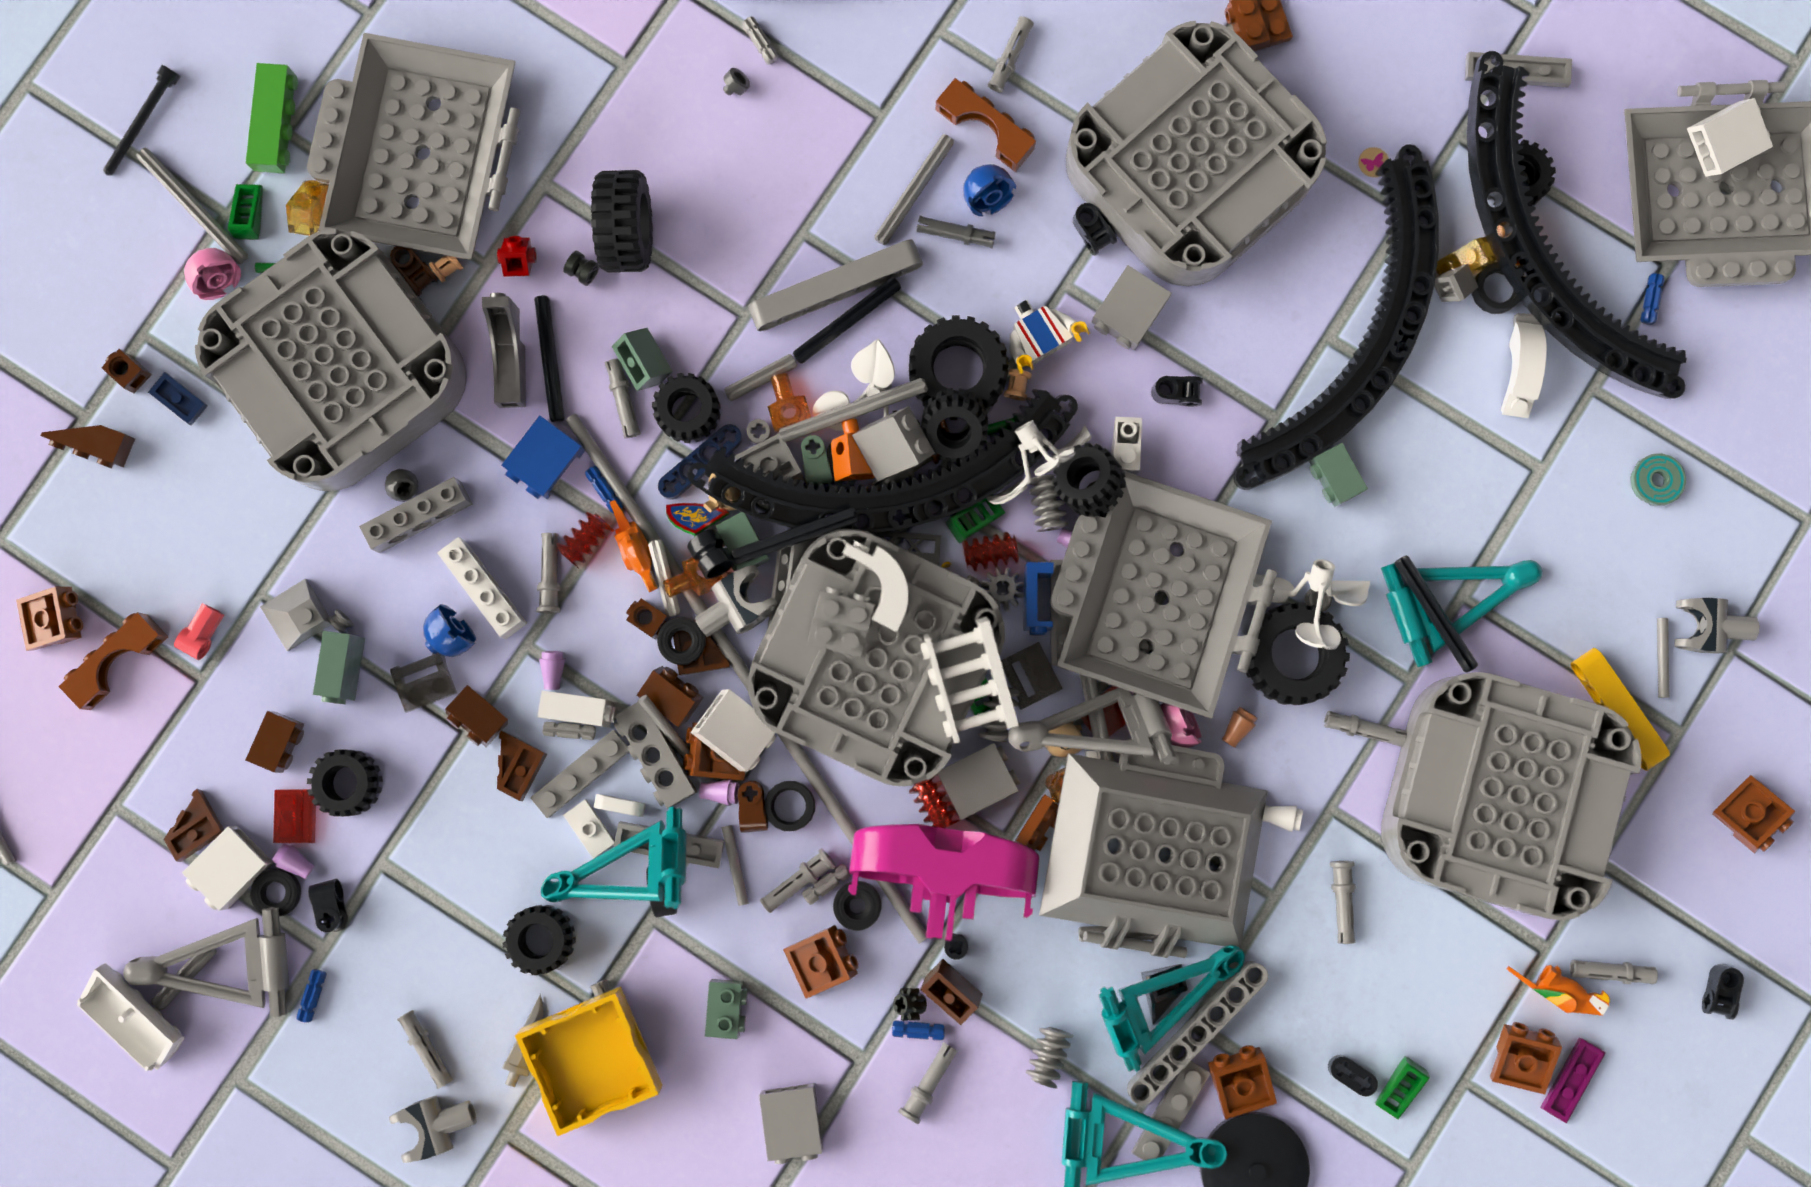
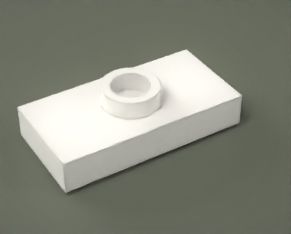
(589, 829)

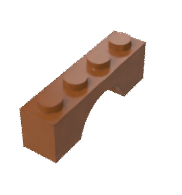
(961, 104)
(88, 682)

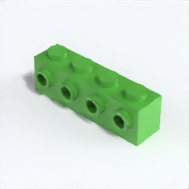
(271, 118)

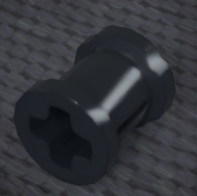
(954, 954)

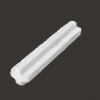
(662, 573)

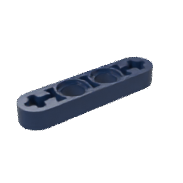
(697, 456)

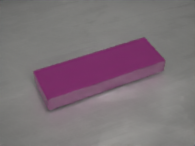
(1572, 1080)

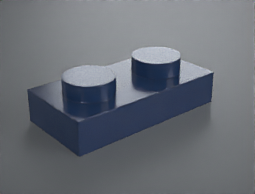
(177, 398)

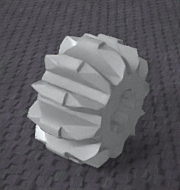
(1011, 590)

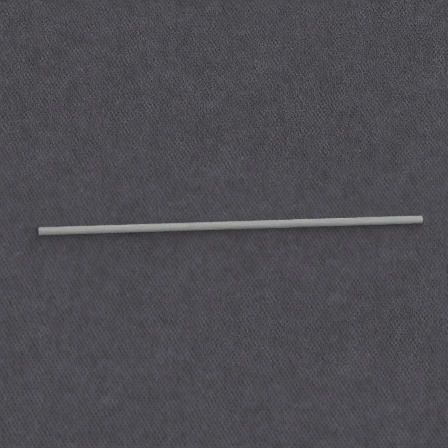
(739, 666)

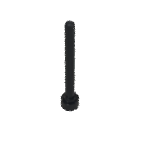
(165, 78)

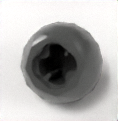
(401, 485)

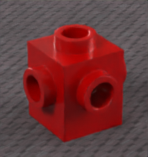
(516, 256)

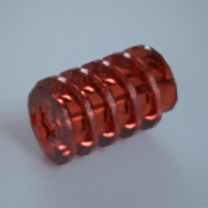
(584, 538)
(990, 551)
(933, 803)

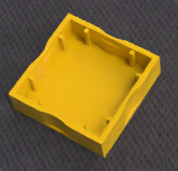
(589, 1061)

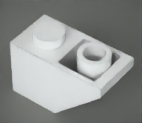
(1127, 443)

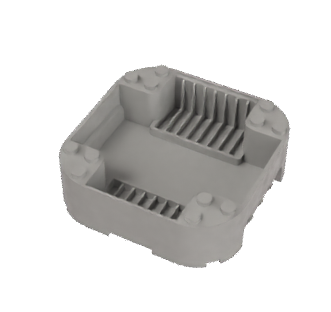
(1195, 154)
(331, 360)
(878, 706)
(1509, 794)

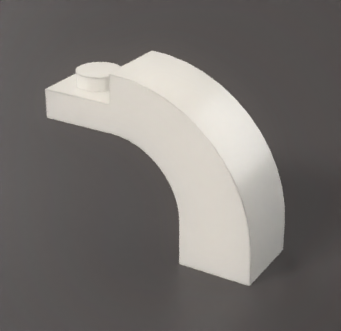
(1528, 369)
(894, 592)

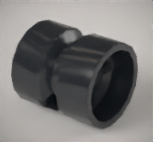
(712, 556)

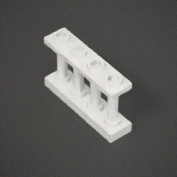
(988, 660)

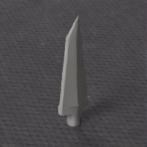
(515, 1062)

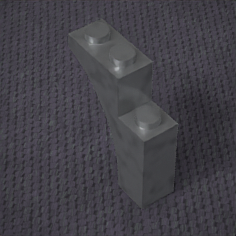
(507, 350)

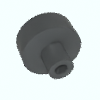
(735, 82)

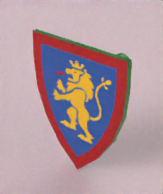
(693, 517)

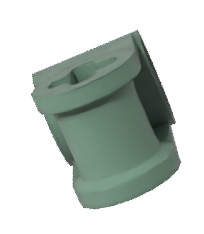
(816, 465)

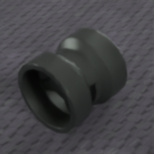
(581, 268)

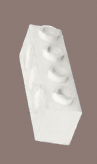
(482, 588)

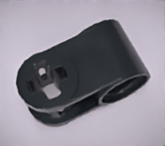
(1094, 230)
(1184, 390)
(328, 901)
(1721, 993)

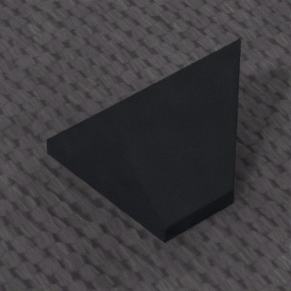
(1163, 998)

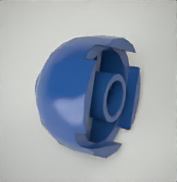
(988, 189)
(446, 634)

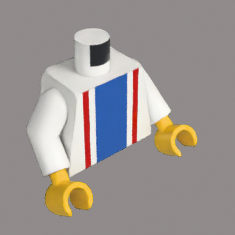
(1041, 334)

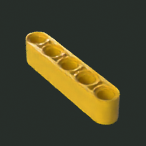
(1610, 692)

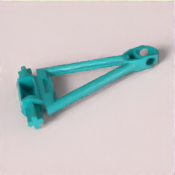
(1415, 623)
(665, 868)
(1126, 1020)
(1085, 1134)

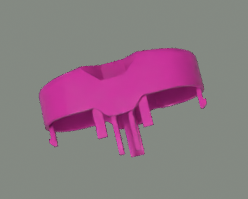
(944, 867)

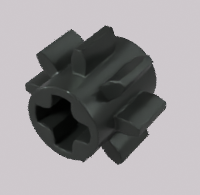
(910, 1004)

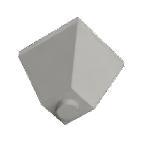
(296, 614)

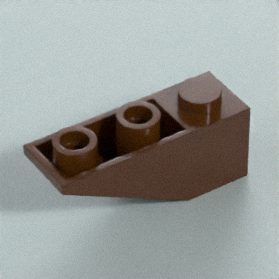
(99, 441)

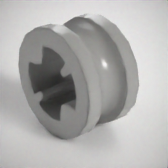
(753, 426)
(340, 621)

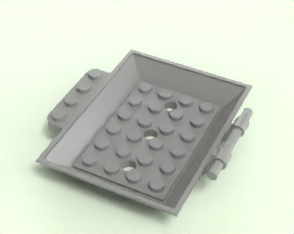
(380, 122)
(1721, 236)
(1126, 559)
(1148, 810)

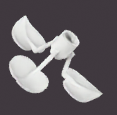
(869, 366)
(1032, 440)
(1320, 580)

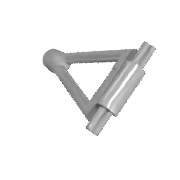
(1142, 715)
(264, 959)

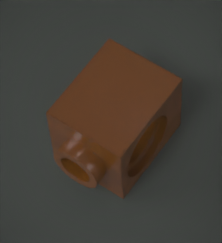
(135, 375)
(658, 619)

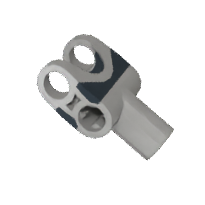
(734, 604)
(1715, 625)
(433, 1126)

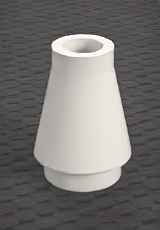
(1283, 816)

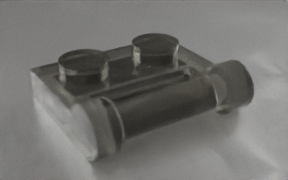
(1038, 672)
(425, 689)

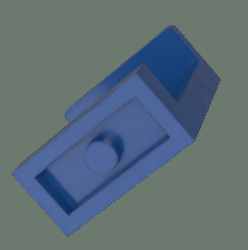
(541, 457)
(1032, 572)

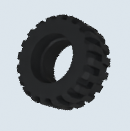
(621, 221)
(966, 334)
(1296, 691)

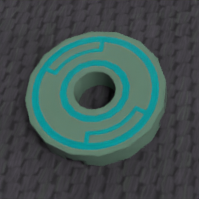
(1673, 477)

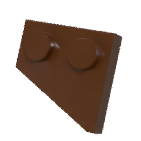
(710, 659)
(517, 766)
(193, 828)

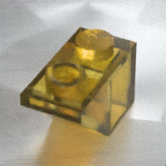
(306, 208)
(1475, 253)

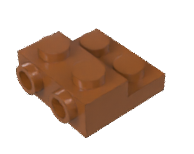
(1259, 22)
(49, 617)
(707, 763)
(1754, 814)
(1038, 823)
(821, 961)
(1526, 1058)
(1242, 1081)

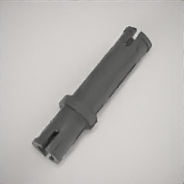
(955, 231)

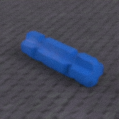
(1652, 298)
(602, 487)
(311, 995)
(918, 1030)

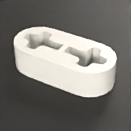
(619, 805)

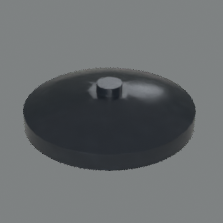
(1259, 1154)

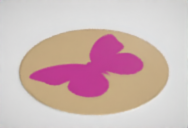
(1371, 160)

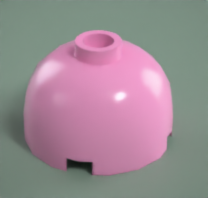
(211, 272)
(1182, 726)

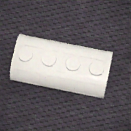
(129, 1019)

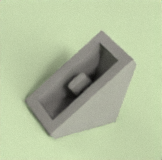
(1455, 284)

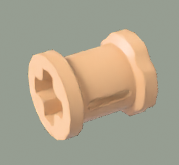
(445, 267)
(1017, 385)

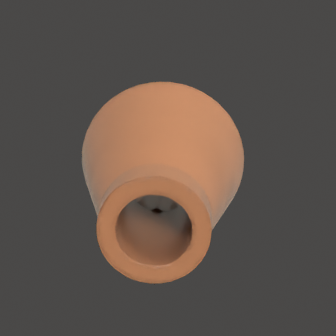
(1239, 726)

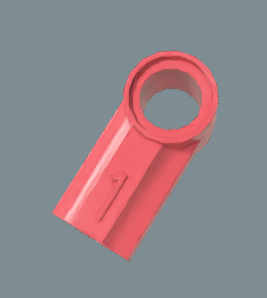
(196, 637)

